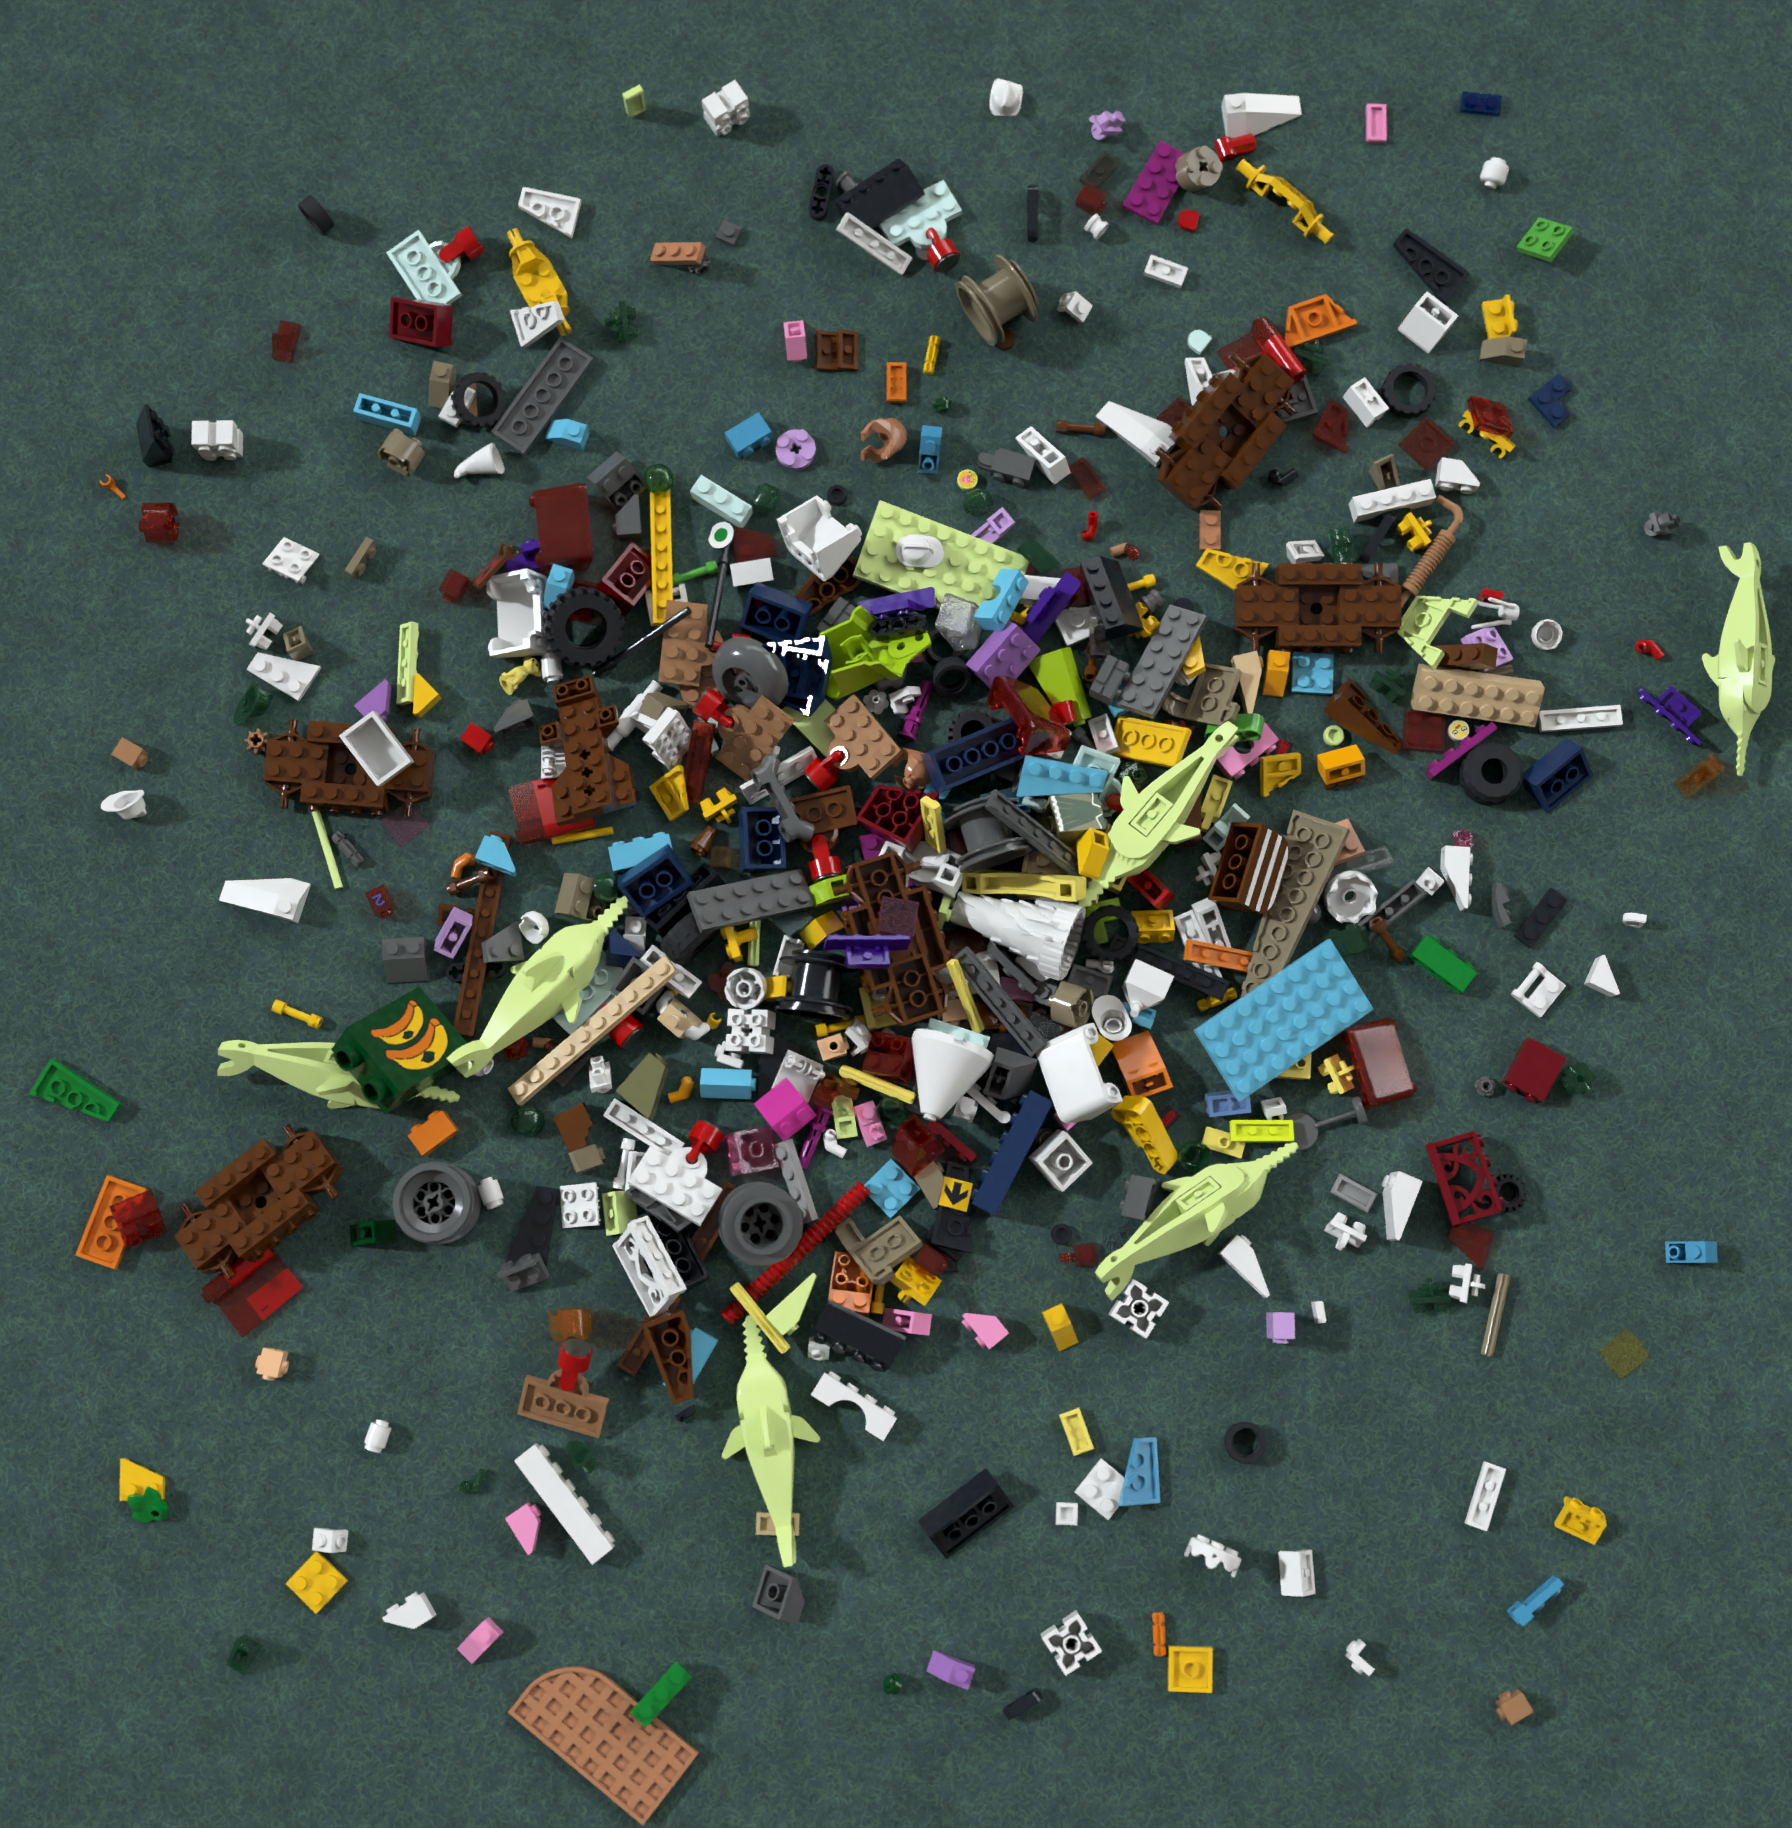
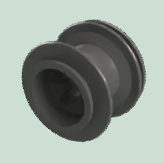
(985, 836)
(464, 1201)
(786, 1230)

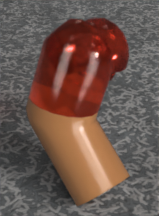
(1131, 550)
(546, 1043)

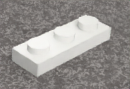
(1485, 1496)

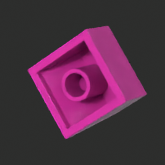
(785, 1109)

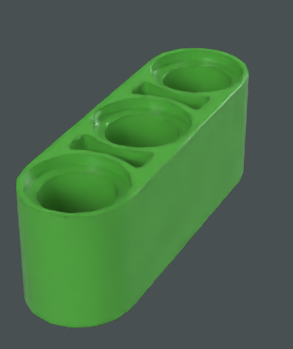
(1249, 727)

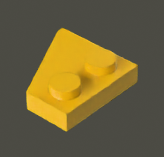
(671, 793)

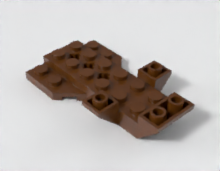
(582, 736)

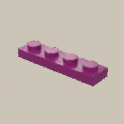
(1466, 744)

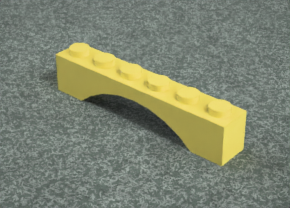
(1012, 882)

